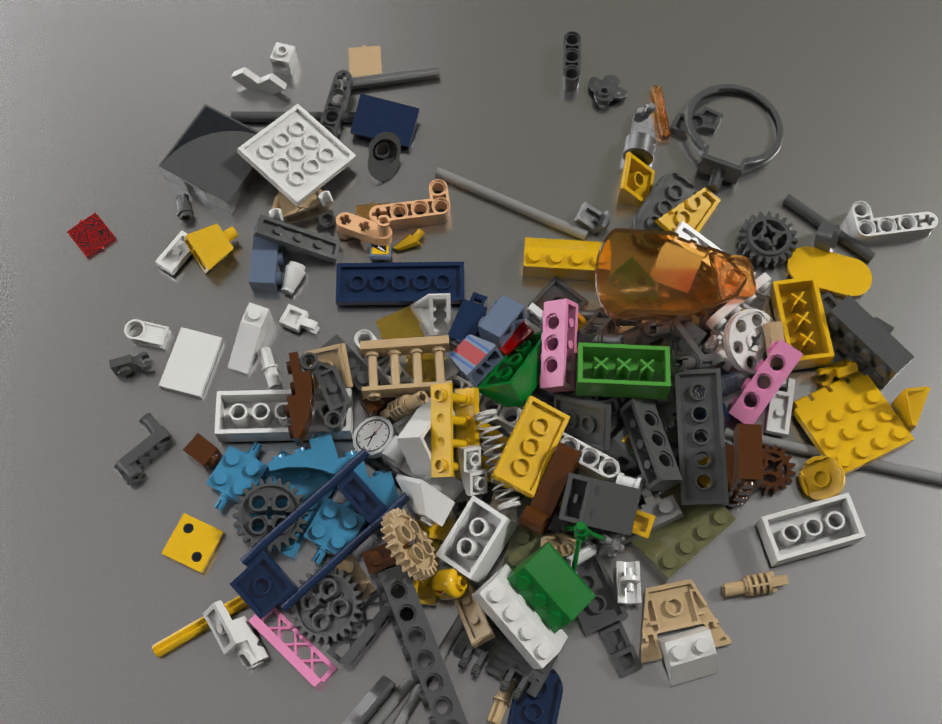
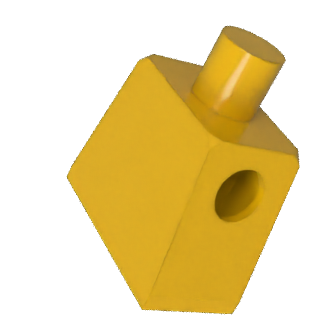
(210, 245)

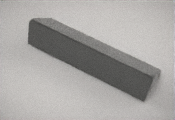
(371, 702)

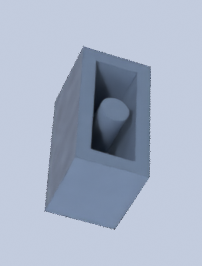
(501, 321)

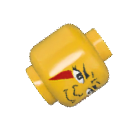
(449, 584)

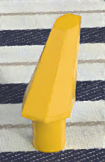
(410, 240)

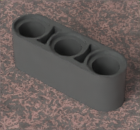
(571, 61)

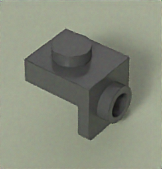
(592, 219)

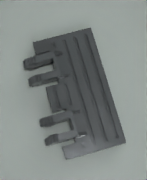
(502, 659)

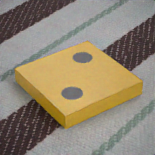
(193, 543)

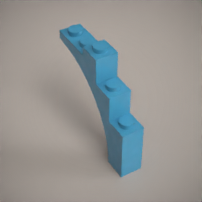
(324, 459)

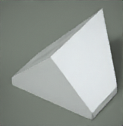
(434, 313)

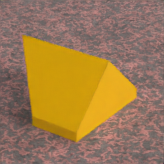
(910, 405)

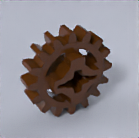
(775, 477)

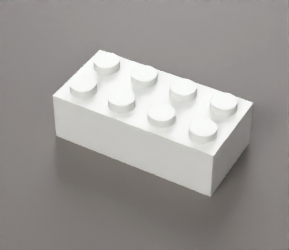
(810, 529)

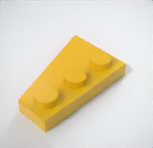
(692, 211)

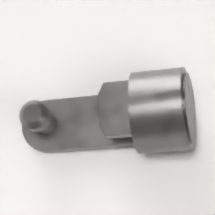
(641, 138)

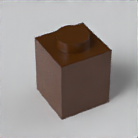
(203, 452)

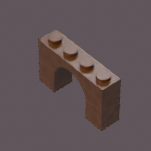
(744, 463)

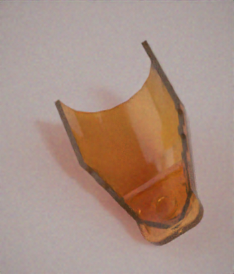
(666, 276)

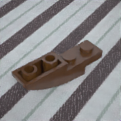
(301, 403)

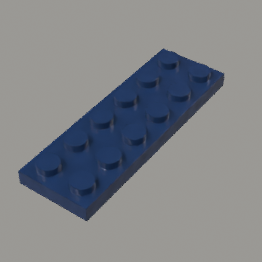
(397, 282)

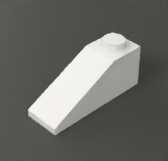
(249, 338)

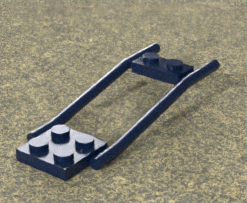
(267, 585)

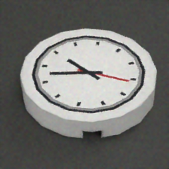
(373, 435)

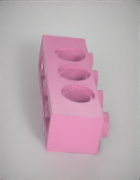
(559, 346)
(790, 357)

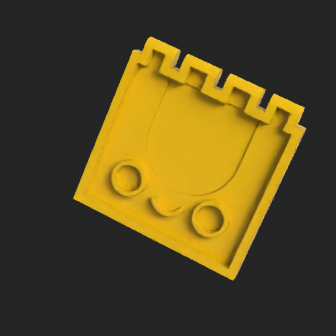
(851, 422)

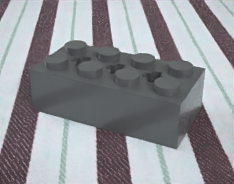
(867, 342)

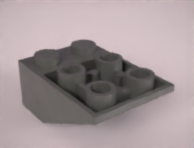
(600, 504)

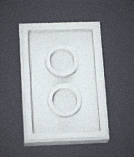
(191, 362)

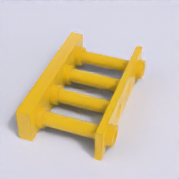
(442, 424)

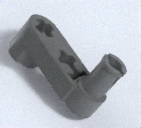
(129, 465)

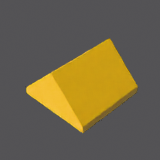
(635, 181)

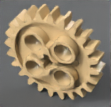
(417, 559)

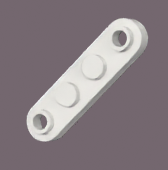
(718, 320)

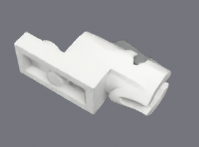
(236, 636)

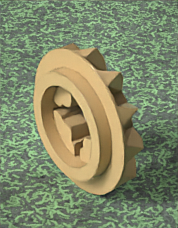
(562, 543)

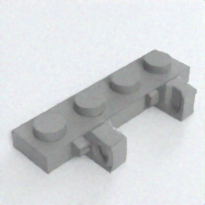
(664, 509)

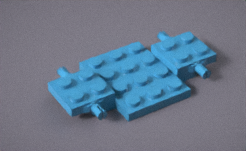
(328, 524)

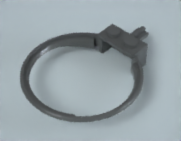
(718, 168)

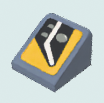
(380, 252)

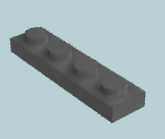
(297, 238)

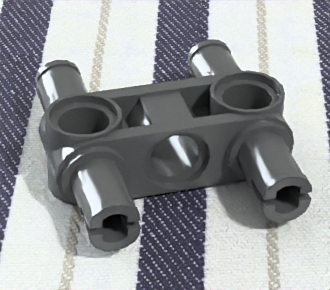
(602, 328)

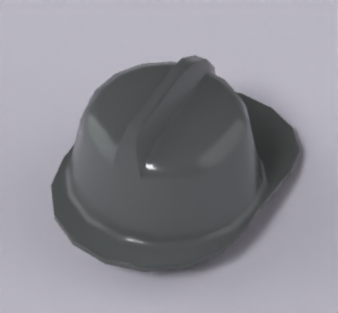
(384, 156)

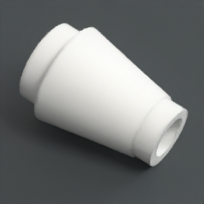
(293, 275)

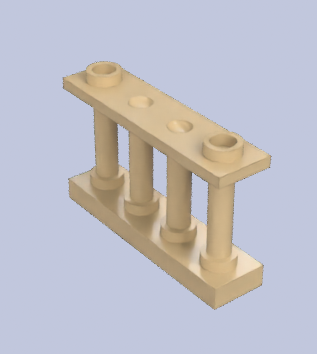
(394, 349)

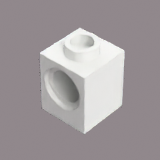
(284, 59)

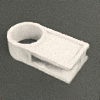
(152, 334)

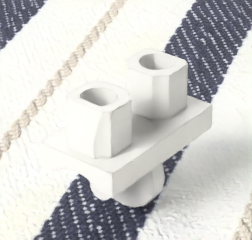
(628, 582)

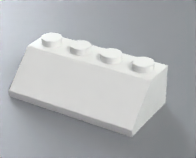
(519, 620)

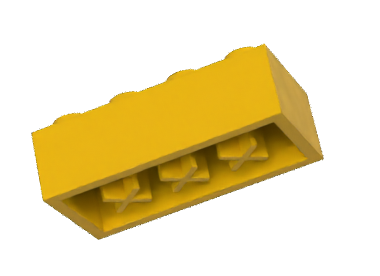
(803, 318)

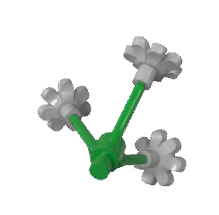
(608, 540)

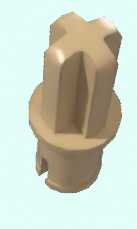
(500, 704)

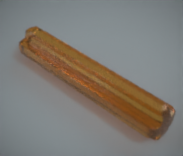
(660, 112)

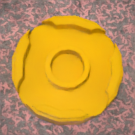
(822, 477)

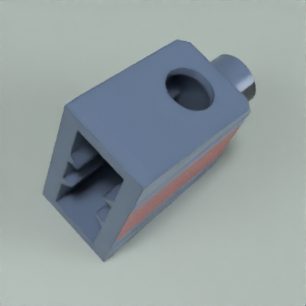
(474, 357)

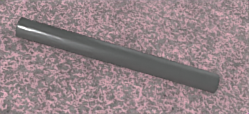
(817, 219)

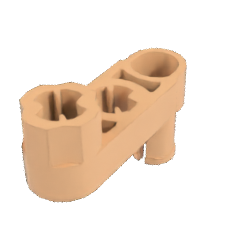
(378, 232)

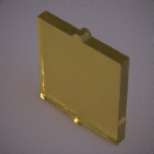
(400, 325)

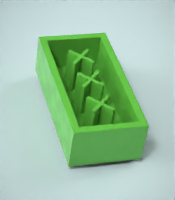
(623, 370)

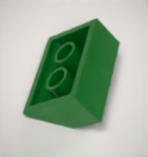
(551, 587)

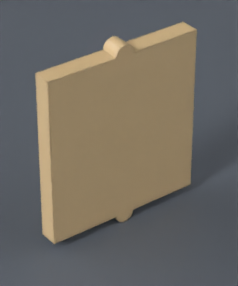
(365, 60)

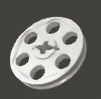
(744, 340)

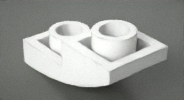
(472, 475)

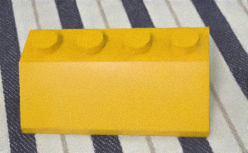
(560, 258)

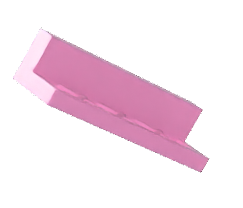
(292, 656)

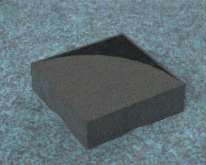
(208, 159)

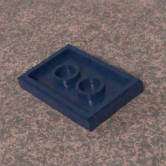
(381, 115)

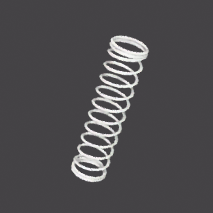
(481, 417)

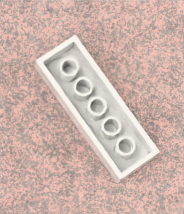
(262, 416)

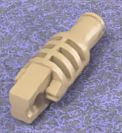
(404, 405)
(755, 584)

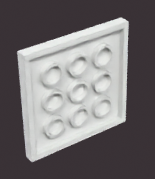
(296, 154)

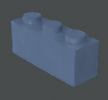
(265, 265)

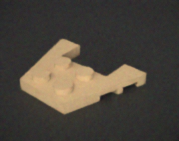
(675, 608)

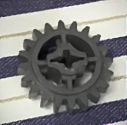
(771, 233)

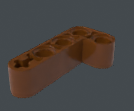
(549, 494)

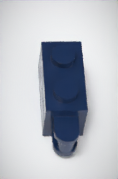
(468, 318)

